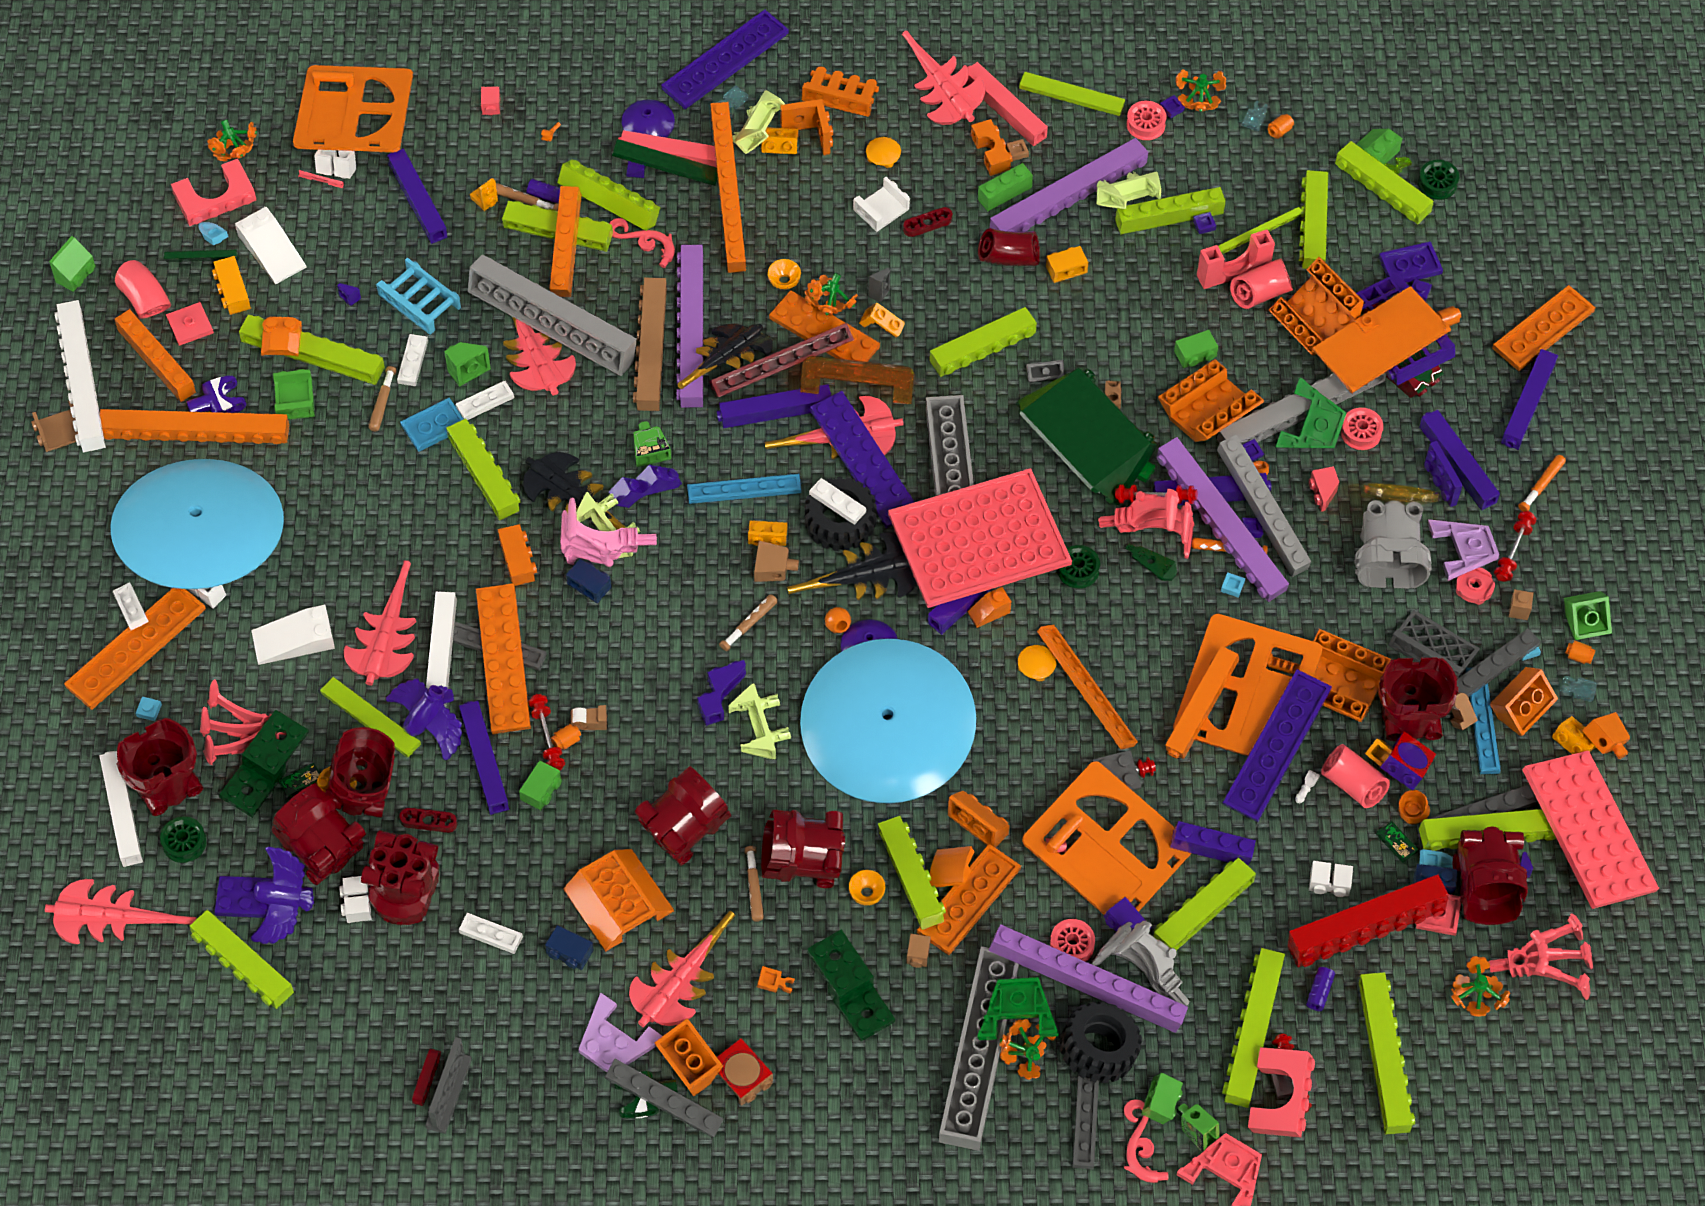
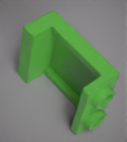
(294, 394)

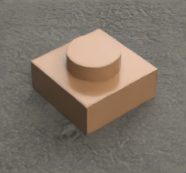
(1017, 149)

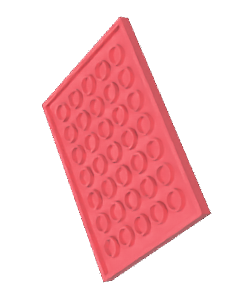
(979, 538)

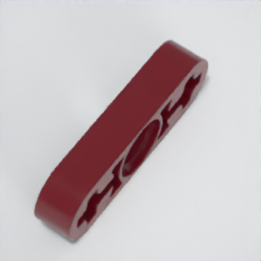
(923, 228)
(412, 823)
(426, 1077)

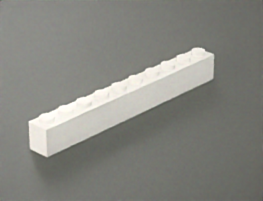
(80, 375)

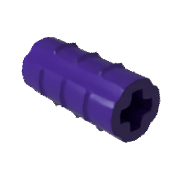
(543, 191)
(1320, 989)

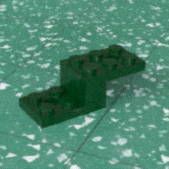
(264, 763)
(851, 985)

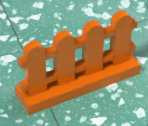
(840, 99)

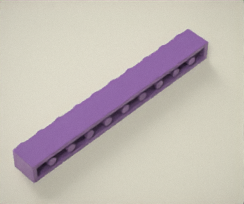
(1071, 188)
(691, 322)
(1223, 521)
(1088, 978)

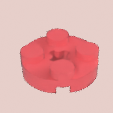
(1471, 594)

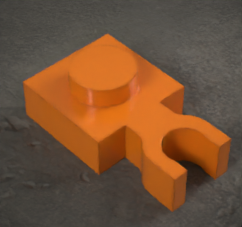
(771, 980)

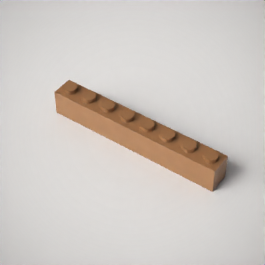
(651, 344)

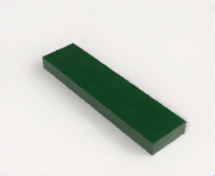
(208, 255)

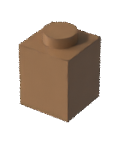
(1521, 604)
(918, 950)

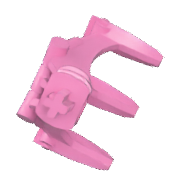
(597, 545)

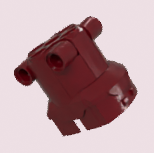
(1432, 697)
(176, 753)
(376, 754)
(683, 814)
(317, 833)
(803, 847)
(1491, 875)
(411, 895)

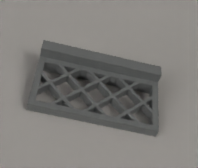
(1413, 649)
(448, 1088)

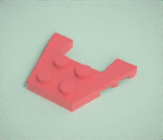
(1229, 1161)

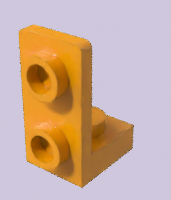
(485, 195)
(882, 317)

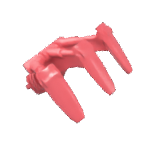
(1154, 512)
(246, 732)
(1538, 954)

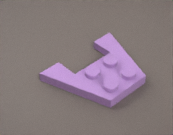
(1472, 542)
(605, 1042)

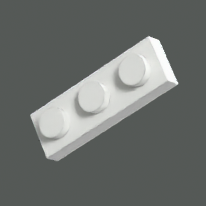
(412, 360)
(485, 400)
(837, 501)
(130, 606)
(490, 933)

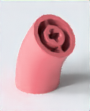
(1261, 284)
(141, 289)
(1355, 776)

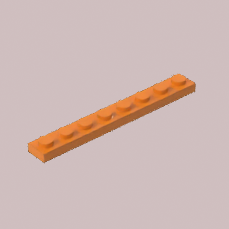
(1087, 687)

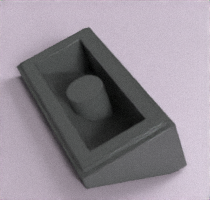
(879, 284)
(1044, 371)

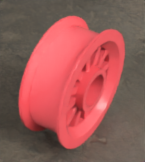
(1146, 120)
(1359, 438)
(1085, 940)

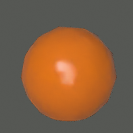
(836, 619)

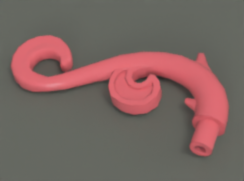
(668, 251)
(1135, 1141)

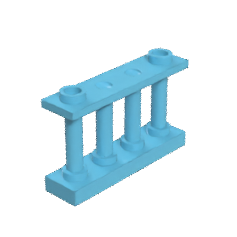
(413, 311)

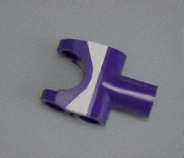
(215, 399)

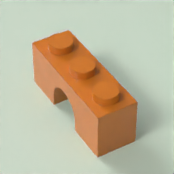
(987, 135)

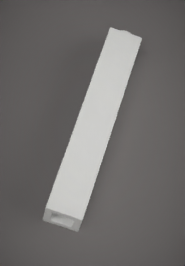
(441, 639)
(121, 811)

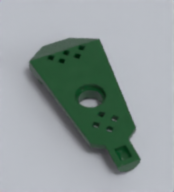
(1163, 567)

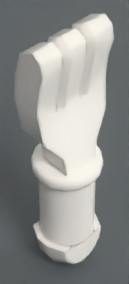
(1309, 781)

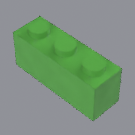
(1005, 187)

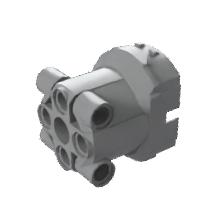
(1392, 546)

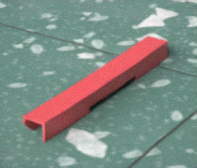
(310, 176)

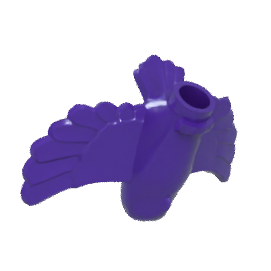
(429, 713)
(282, 896)

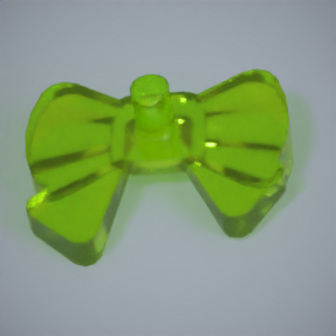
(1402, 163)

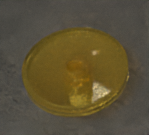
(1400, 493)

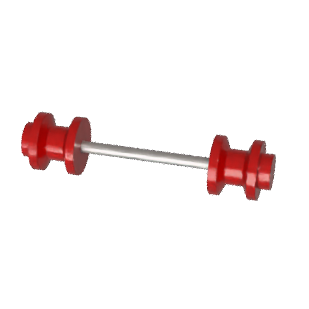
(1130, 493)
(1523, 527)
(540, 712)

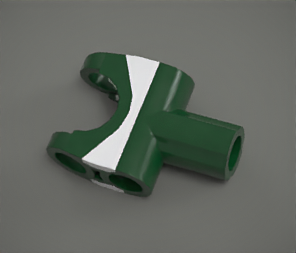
(640, 1108)

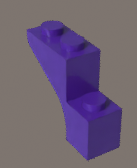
(650, 481)
(722, 682)

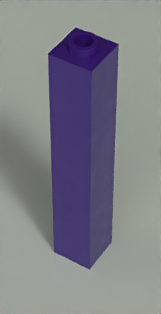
(417, 196)
(1529, 399)
(769, 407)
(1463, 463)
(1224, 484)
(946, 614)
(483, 757)

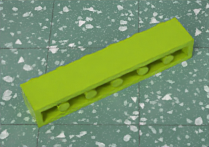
(1384, 182)
(609, 194)
(1169, 210)
(1314, 217)
(543, 223)
(983, 341)
(483, 469)
(911, 872)
(1205, 905)
(241, 959)

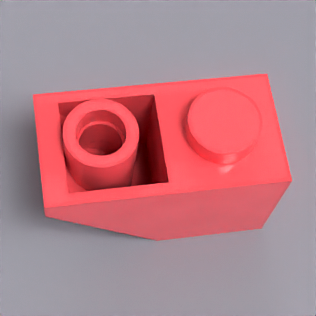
(1325, 486)

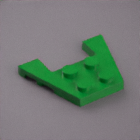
(1321, 422)
(1018, 1000)

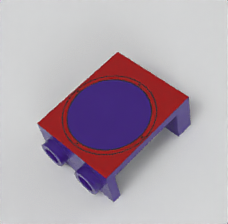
(1408, 760)

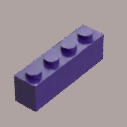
(1211, 843)

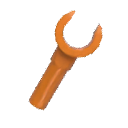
(548, 134)

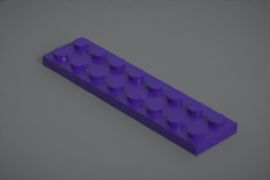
(724, 59)
(861, 454)
(1277, 745)

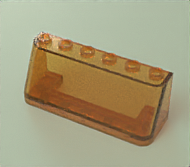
(900, 377)

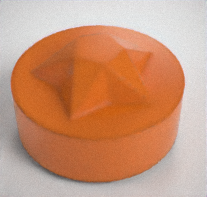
(1262, 466)

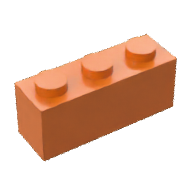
(517, 554)

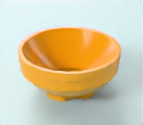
(783, 268)
(867, 879)

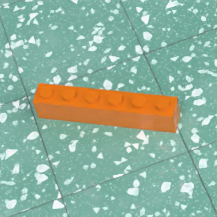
(565, 241)
(155, 355)

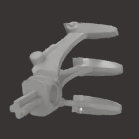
(1149, 955)

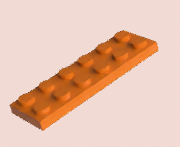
(809, 321)
(1543, 328)
(968, 902)

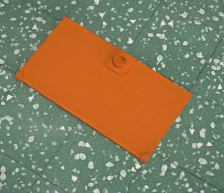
(1381, 339)

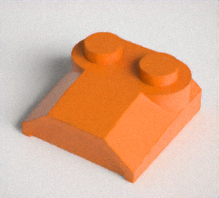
(281, 336)

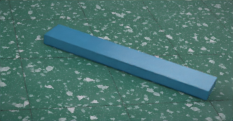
(744, 488)
(1484, 731)

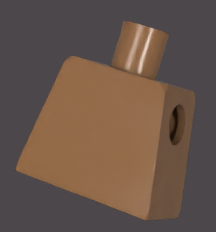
(773, 562)

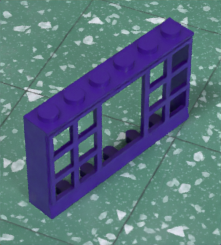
(1422, 365)

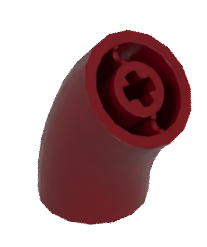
(1009, 248)

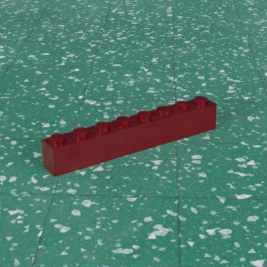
(781, 360)

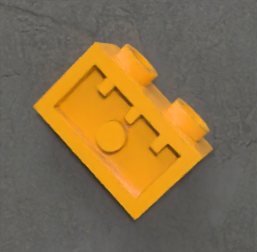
(780, 141)
(767, 532)
(1571, 737)

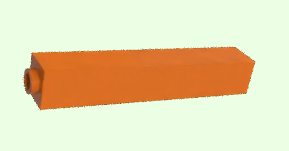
(1202, 703)

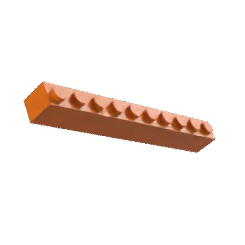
(728, 187)
(194, 426)

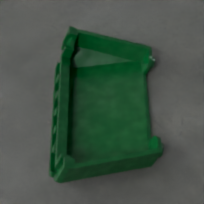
(1088, 432)

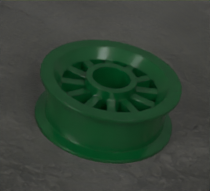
(1438, 179)
(1090, 564)
(171, 841)

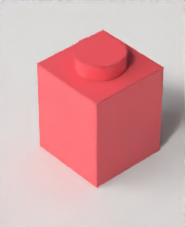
(490, 100)

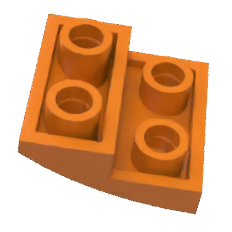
(951, 866)

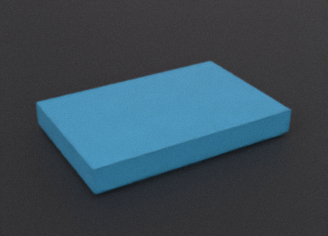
(430, 424)

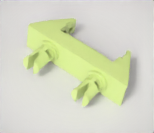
(760, 116)
(1136, 186)
(596, 511)
(765, 738)

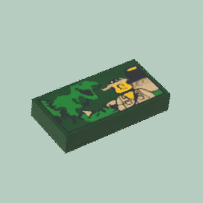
(299, 780)
(1397, 842)

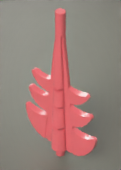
(957, 101)
(378, 657)
(75, 910)

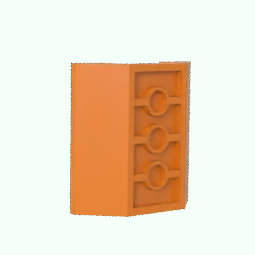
(1318, 307)
(1207, 402)
(1351, 673)
(616, 896)

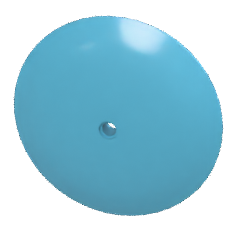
(197, 524)
(895, 756)

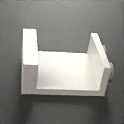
(883, 205)

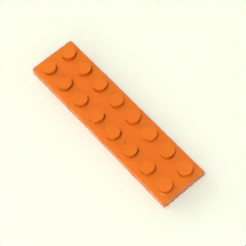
(134, 647)
(503, 658)

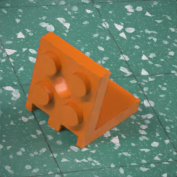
(811, 115)

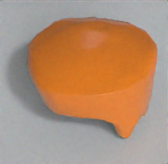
(1413, 807)

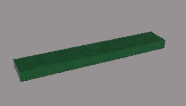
(665, 162)

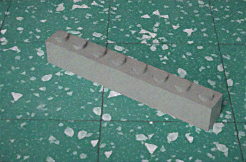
(1264, 506)

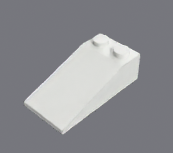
(269, 245)
(294, 636)

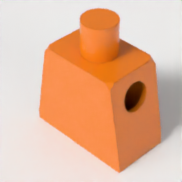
(1608, 734)

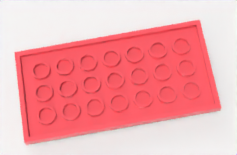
(1590, 829)

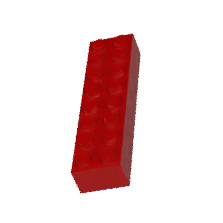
(1368, 921)

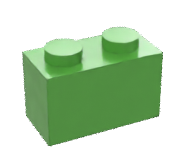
(1196, 349)
(540, 785)
(1162, 1098)

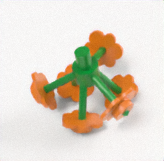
(1200, 86)
(227, 138)
(824, 287)
(1482, 984)
(1032, 1049)

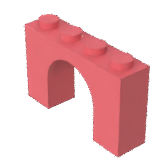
(200, 209)
(1214, 271)
(1290, 1118)

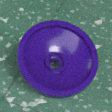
(658, 123)
(864, 629)

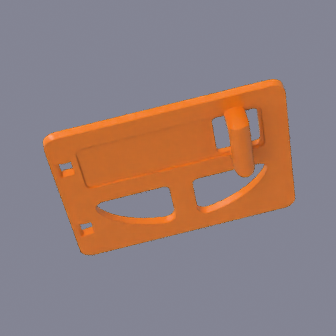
(335, 115)
(1258, 689)
(1097, 861)

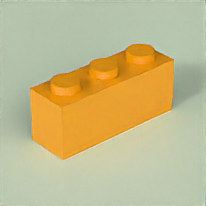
(231, 285)

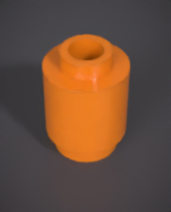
(1280, 126)
(1450, 315)
(1580, 652)
(566, 737)

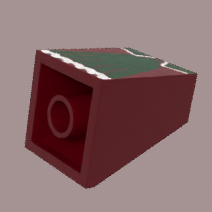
(1418, 384)

